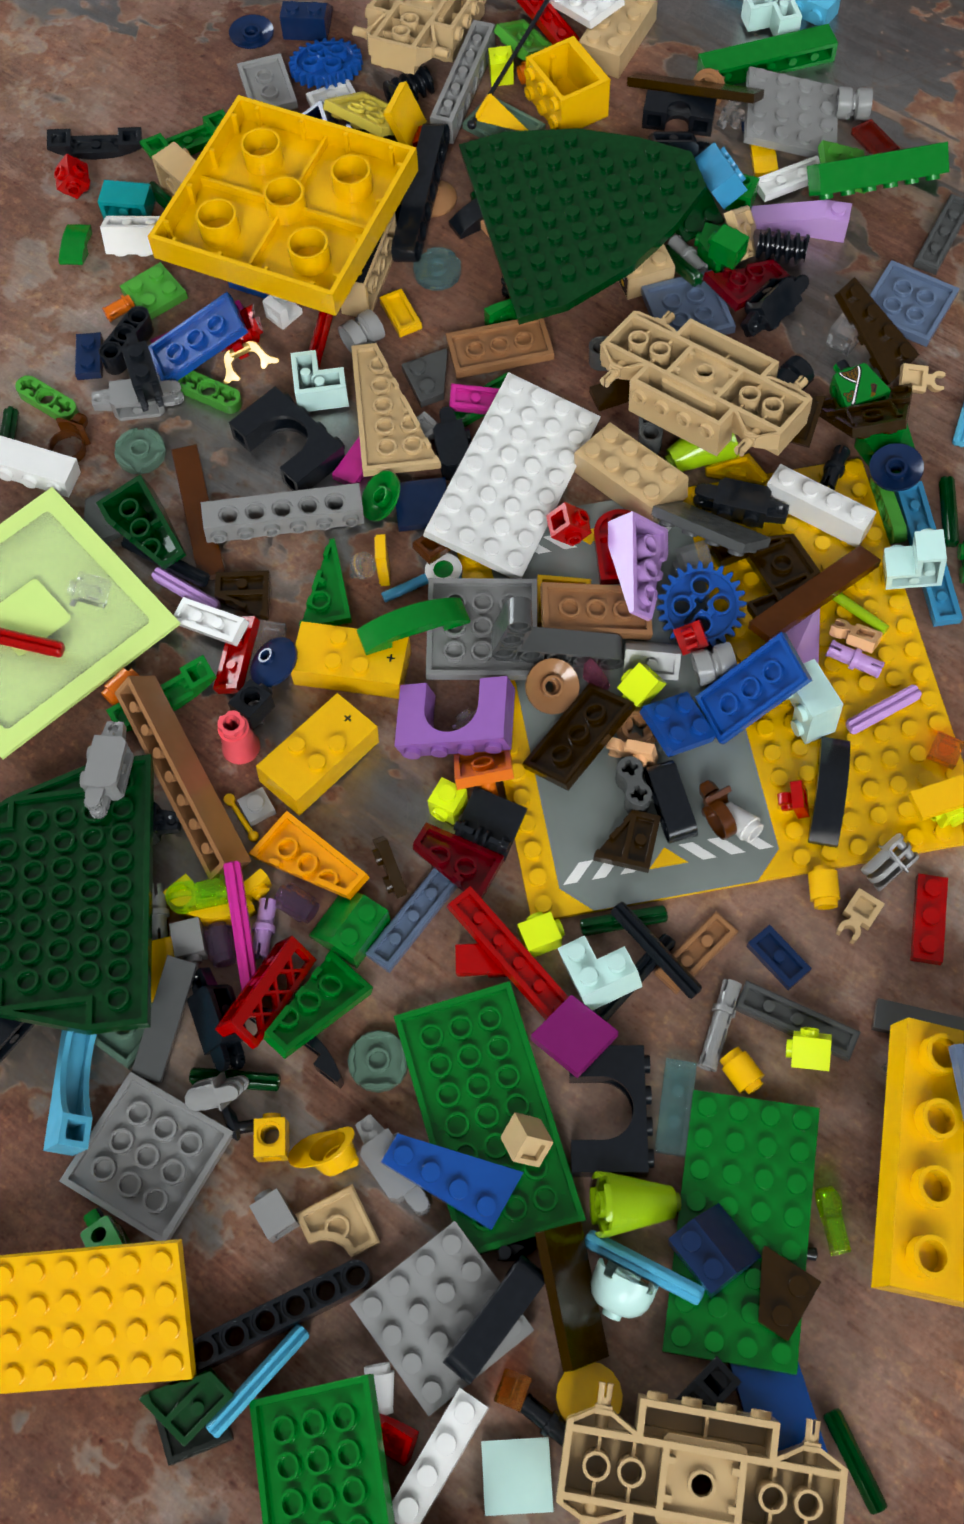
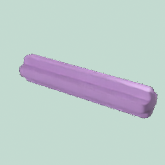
(183, 588)
(883, 709)

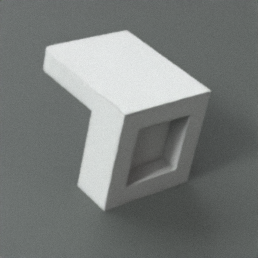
(281, 311)

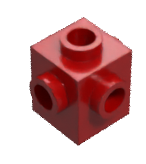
(72, 176)
(568, 524)

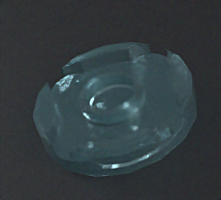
(437, 269)

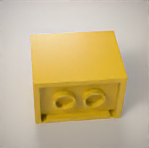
(567, 85)

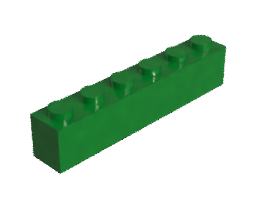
(775, 54)
(878, 169)

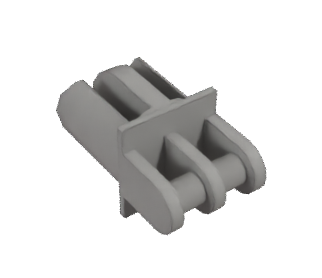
(887, 864)
(215, 1092)

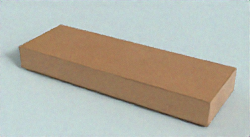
(701, 948)

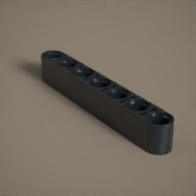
(421, 194)
(283, 1318)

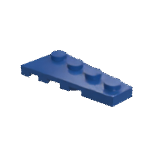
(458, 1179)

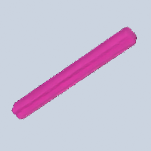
(240, 921)

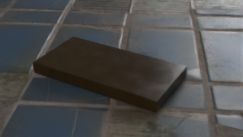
(579, 736)
(569, 1295)

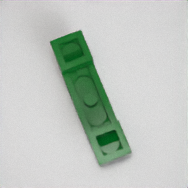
(193, 139)
(412, 620)
(179, 690)

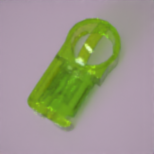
(203, 893)
(829, 1208)

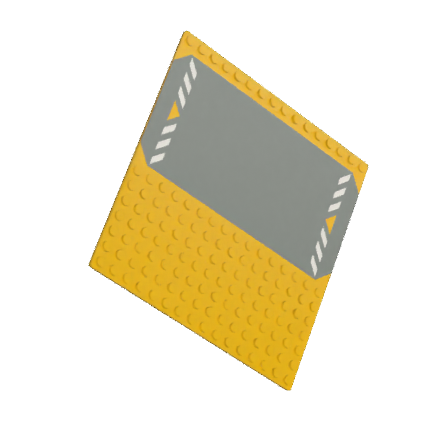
(885, 759)

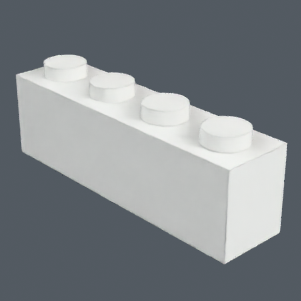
(127, 234)
(37, 467)
(821, 506)
(438, 1459)

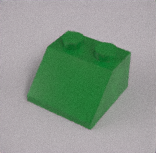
(351, 927)

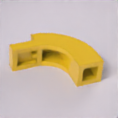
(255, 886)

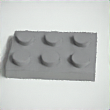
(268, 81)

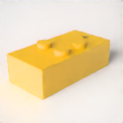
(336, 661)
(317, 754)

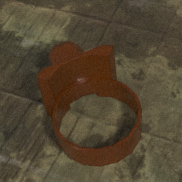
(73, 428)
(716, 811)

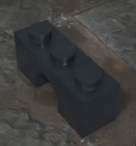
(694, 110)

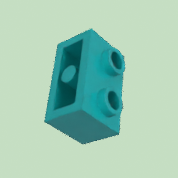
(126, 199)

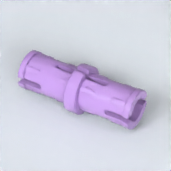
(855, 659)
(264, 927)

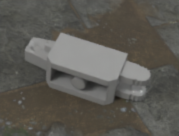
(124, 403)
(106, 769)
(396, 1187)

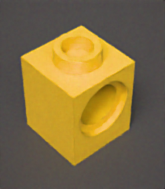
(279, 1149)

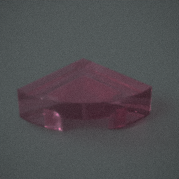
(593, 674)

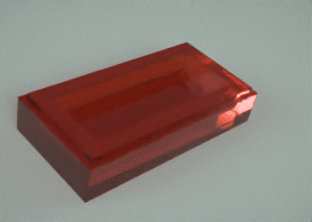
(873, 138)

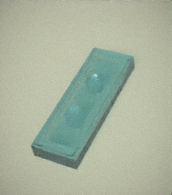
(675, 1107)

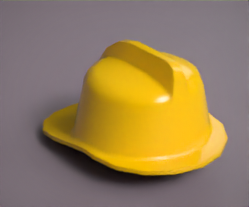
(326, 1151)

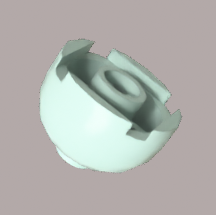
(620, 1291)

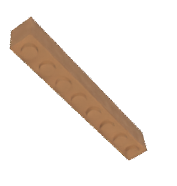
(181, 775)

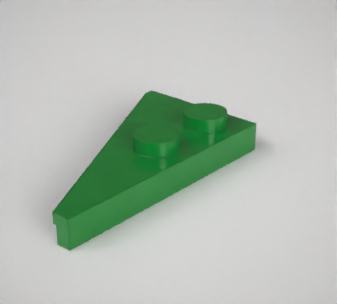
(328, 598)

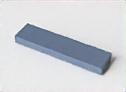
(411, 920)

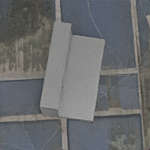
(660, 657)

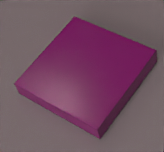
(574, 1036)

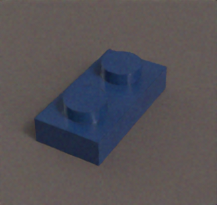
(87, 357)
(778, 957)

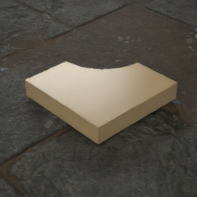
(744, 222)
(339, 1220)

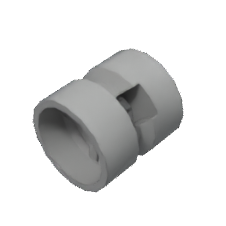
(854, 103)
(364, 330)
(712, 664)

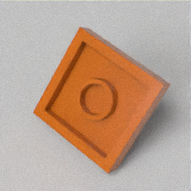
(483, 770)

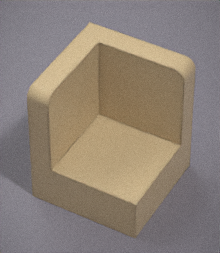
(526, 1139)

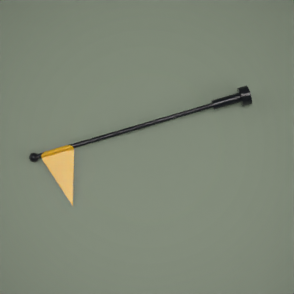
(491, 110)

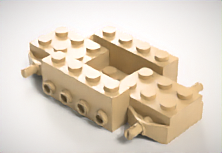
(415, 31)
(704, 385)
(650, 1467)

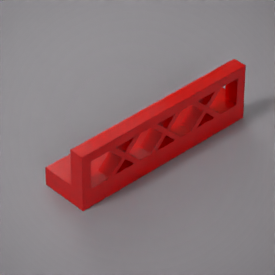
(258, 986)

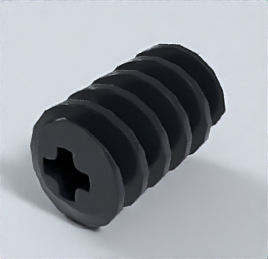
(417, 82)
(782, 246)

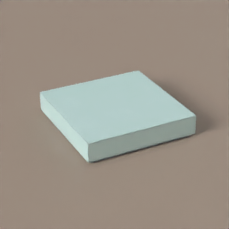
(517, 1476)

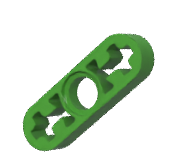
(42, 390)
(214, 400)
(890, 514)

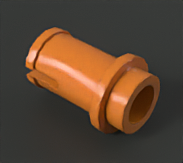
(118, 308)

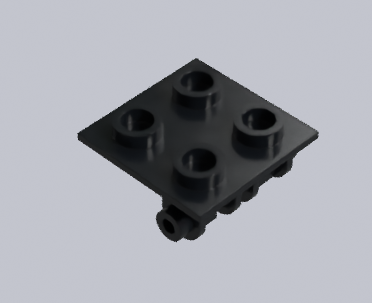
(490, 821)

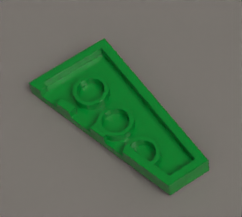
(317, 1004)

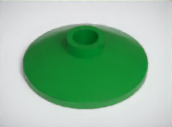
(380, 495)

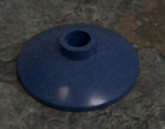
(251, 31)
(900, 458)
(274, 662)

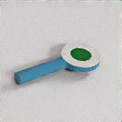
(445, 567)

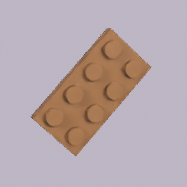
(498, 347)
(591, 610)

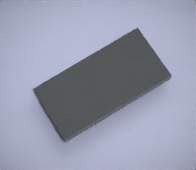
(713, 528)

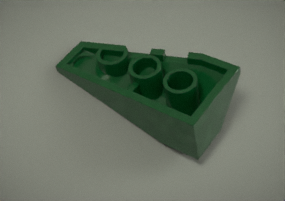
(142, 520)

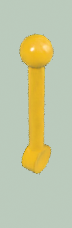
(230, 800)

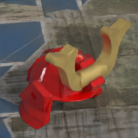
(246, 344)

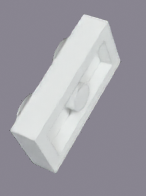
(323, 93)

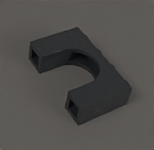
(279, 413)
(628, 1153)

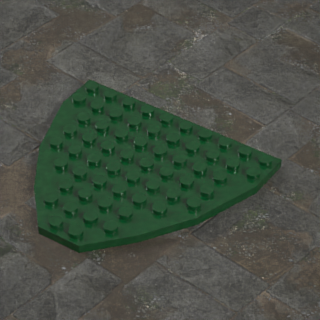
(576, 209)
(77, 906)

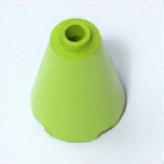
(688, 456)
(629, 1203)

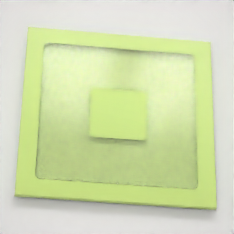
(39, 556)

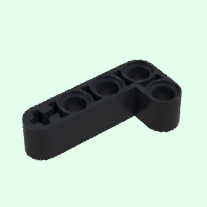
(495, 1319)

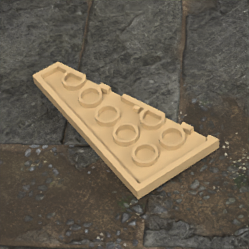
(386, 423)

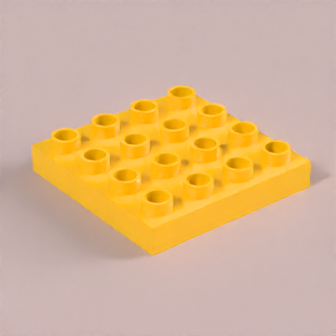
(285, 204)
(921, 1168)

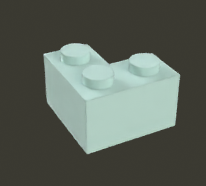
(778, 15)
(315, 387)
(917, 564)
(815, 706)
(599, 979)

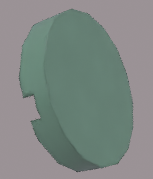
(140, 450)
(377, 1061)

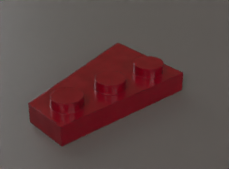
(739, 285)
(458, 858)

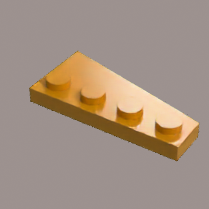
(306, 855)

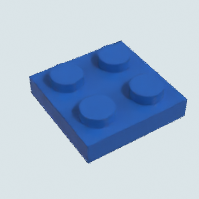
(677, 724)

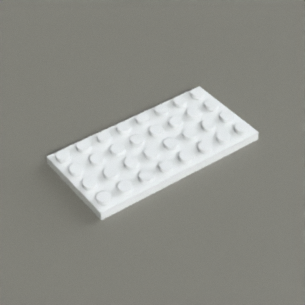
(511, 477)

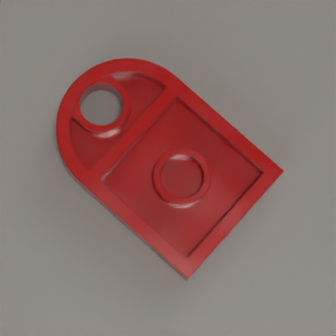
(605, 564)

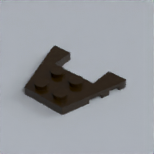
(873, 417)
(779, 567)

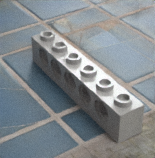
(464, 77)
(291, 503)

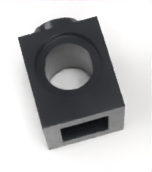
(257, 712)

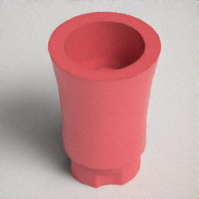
(238, 740)

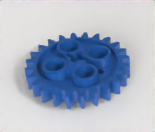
(325, 63)
(682, 590)

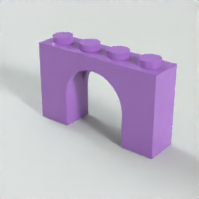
(486, 732)

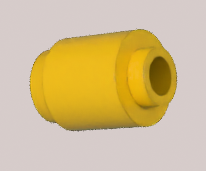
(824, 887)
(742, 1071)

